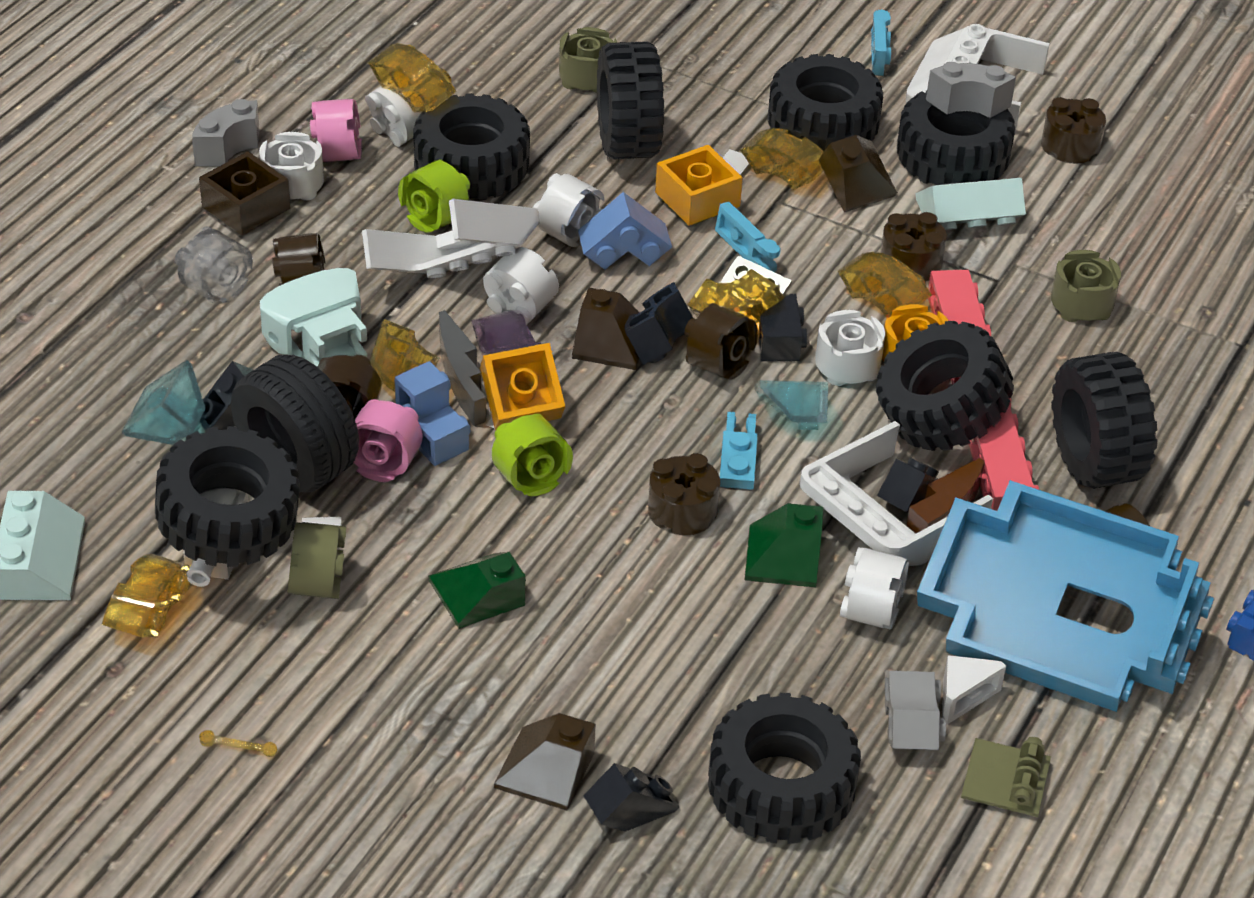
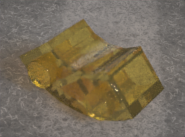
(412, 77)
(784, 155)
(883, 282)
(746, 295)
(397, 352)
(147, 596)

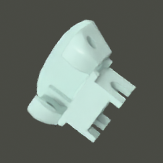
(323, 308)

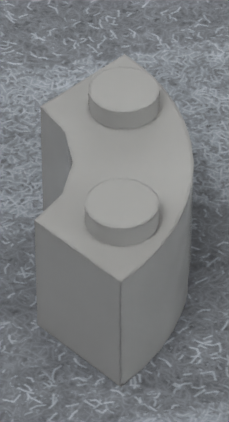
(970, 88)
(226, 133)
(913, 710)

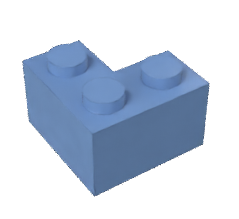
(623, 228)
(442, 428)

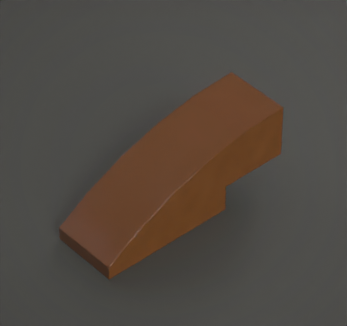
(941, 495)

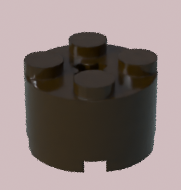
(1073, 129)
(915, 241)
(297, 256)
(720, 341)
(353, 378)
(683, 494)

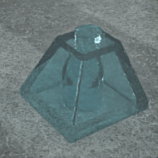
(797, 401)
(167, 408)

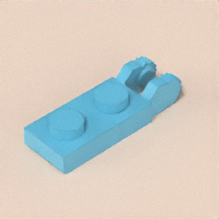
(880, 41)
(746, 237)
(738, 454)

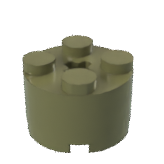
(580, 57)
(1085, 286)
(316, 560)

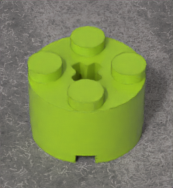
(428, 194)
(531, 454)

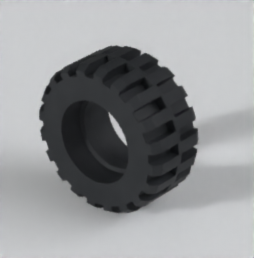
(825, 99)
(630, 100)
(477, 139)
(953, 145)
(962, 409)
(1104, 419)
(220, 530)
(777, 805)

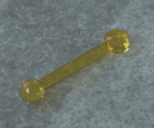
(208, 738)

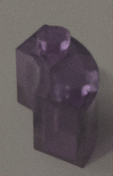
(502, 332)

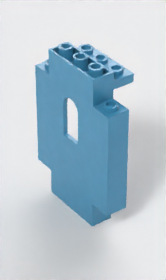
(1010, 570)

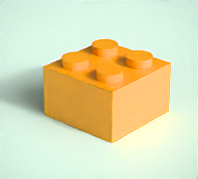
(697, 184)
(522, 384)

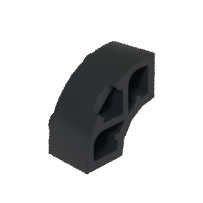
(658, 325)

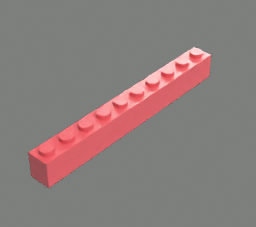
(1001, 447)

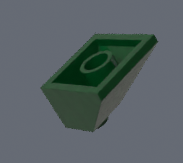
(785, 546)
(480, 588)

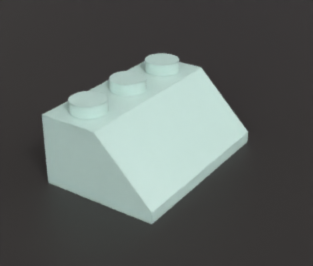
(974, 202)
(38, 547)

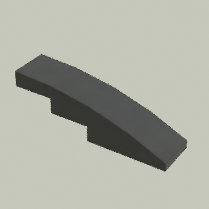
(460, 366)

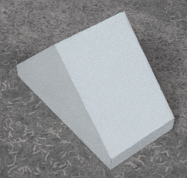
(968, 684)

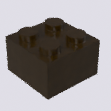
(244, 193)

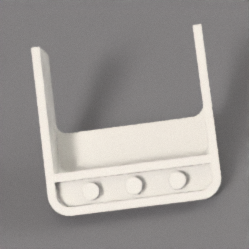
(982, 43)
(476, 236)
(830, 486)

